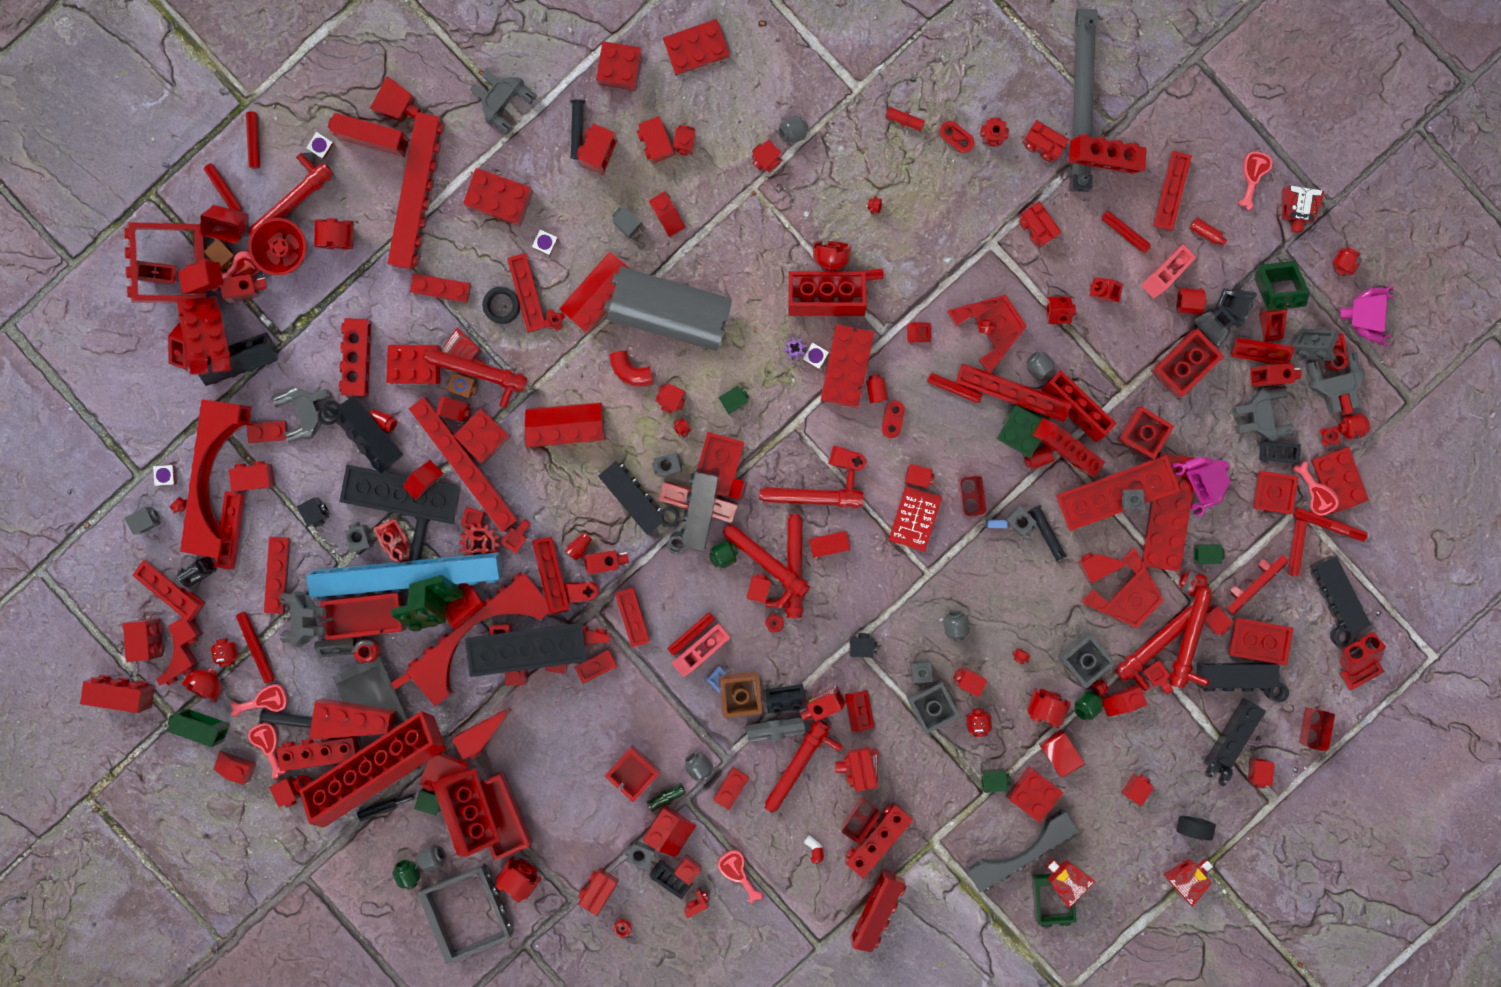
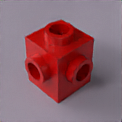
(989, 137)
(1060, 310)

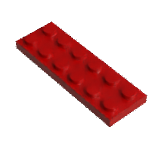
(1104, 499)
(1169, 523)

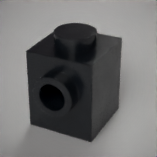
(313, 512)
(862, 645)

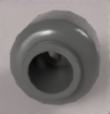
(793, 130)
(1040, 366)
(956, 625)
(698, 766)
(431, 858)

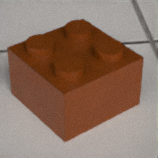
(740, 694)

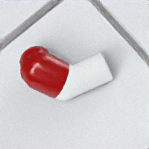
(817, 849)

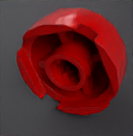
(831, 255)
(204, 684)

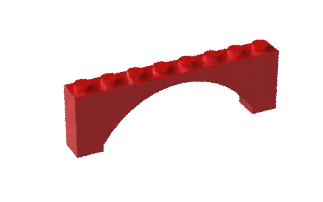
(201, 530)
(433, 669)

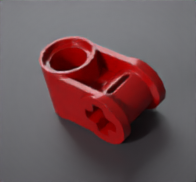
(1340, 353)
(843, 458)
(577, 591)

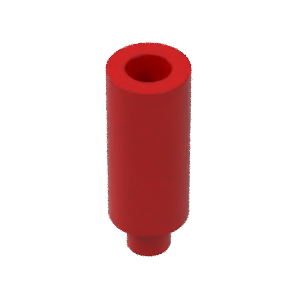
(1207, 232)

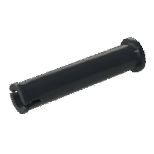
(576, 126)
(1047, 532)
(418, 539)
(285, 719)

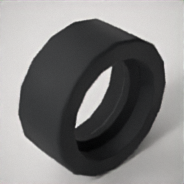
(487, 301)
(1196, 828)

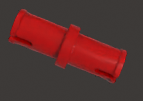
(905, 119)

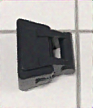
(1239, 305)
(1213, 326)
(196, 571)

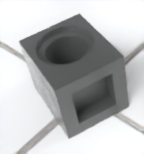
(626, 221)
(673, 458)
(1132, 499)
(1015, 515)
(143, 520)
(366, 541)
(921, 671)
(640, 862)

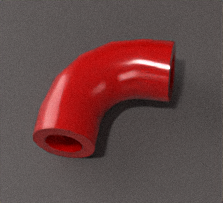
(627, 372)

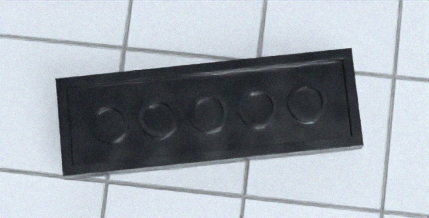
(386, 493)
(525, 649)

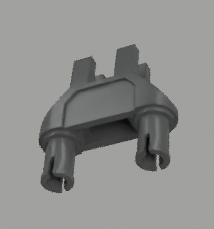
(499, 96)
(1335, 386)
(306, 409)
(1261, 415)
(303, 619)

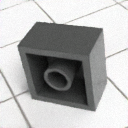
(1086, 660)
(933, 707)

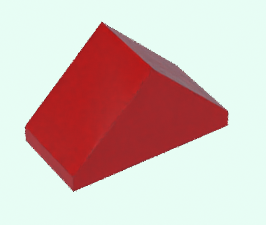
(156, 273)
(1273, 324)
(422, 479)

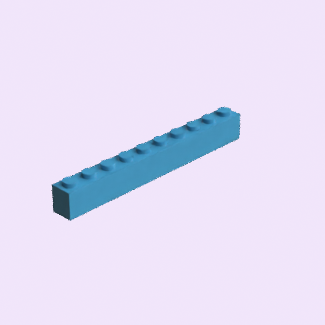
(398, 575)

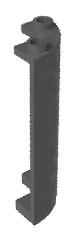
(668, 308)
(370, 686)

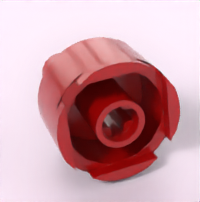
(334, 234)
(1048, 707)
(518, 879)

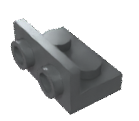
(1315, 344)

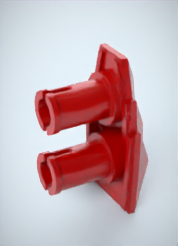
(393, 540)

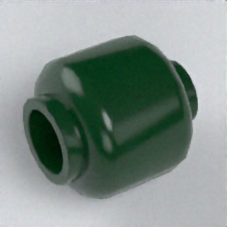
(723, 555)
(1088, 706)
(406, 874)

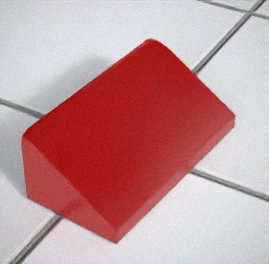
(829, 544)
(859, 711)

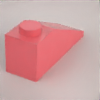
(1168, 271)
(700, 650)

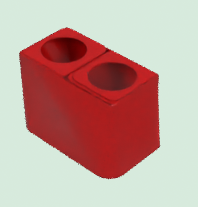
(212, 226)
(979, 489)
(1356, 666)
(1324, 737)
(1061, 753)
(858, 836)

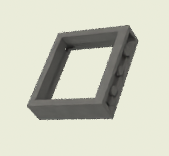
(437, 924)

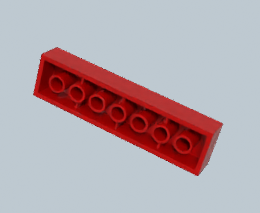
(372, 769)

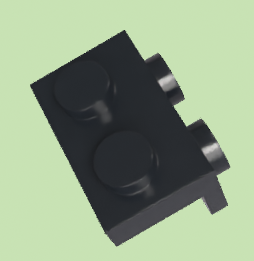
(785, 698)

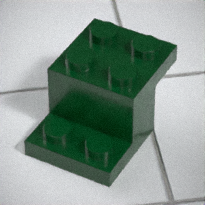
(1018, 430)
(427, 603)

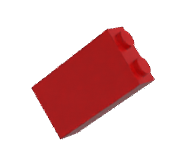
(368, 134)

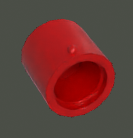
(1191, 301)

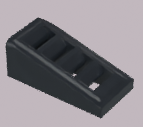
(1296, 454)
(654, 875)

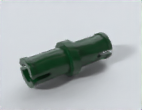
(666, 797)

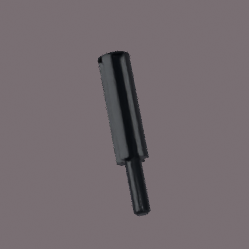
(382, 807)

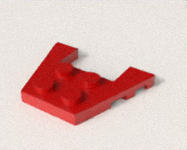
(1002, 314)
(1134, 600)

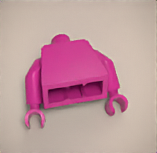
(1370, 314)
(1208, 480)

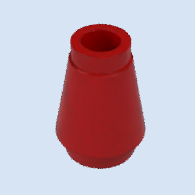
(385, 421)
(578, 546)

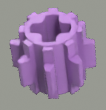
(793, 343)

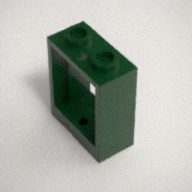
(1279, 272)
(198, 727)
(1063, 919)

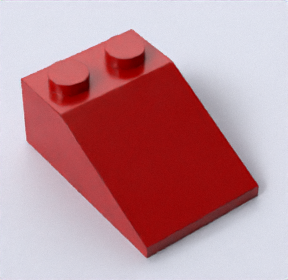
(476, 737)

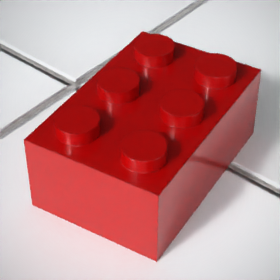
(498, 197)
(1187, 363)
(117, 694)

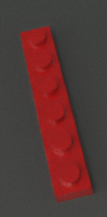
(1013, 392)

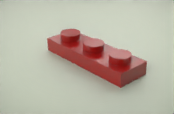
(440, 288)
(1262, 351)
(632, 617)

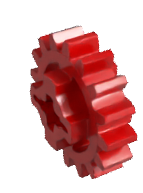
(474, 537)

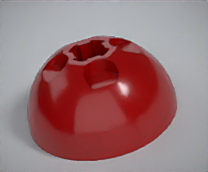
(267, 245)

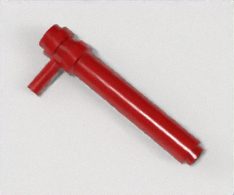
(313, 181)
(504, 378)
(840, 498)
(794, 563)
(789, 579)
(1135, 662)
(1182, 665)
(813, 740)

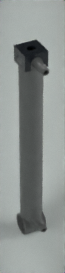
(1085, 27)

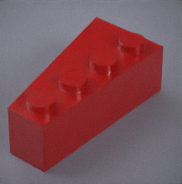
(347, 719)

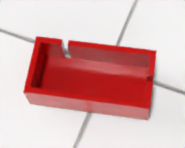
(203, 334)
(847, 366)
(362, 615)
(506, 817)

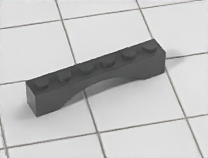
(1055, 830)

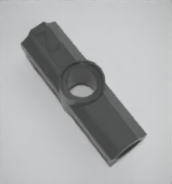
(775, 729)

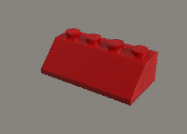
(826, 293)
(588, 301)
(564, 425)
(466, 812)
(877, 911)

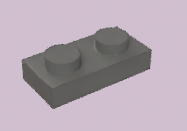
(334, 647)

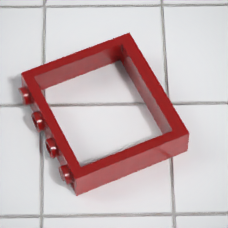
(130, 253)

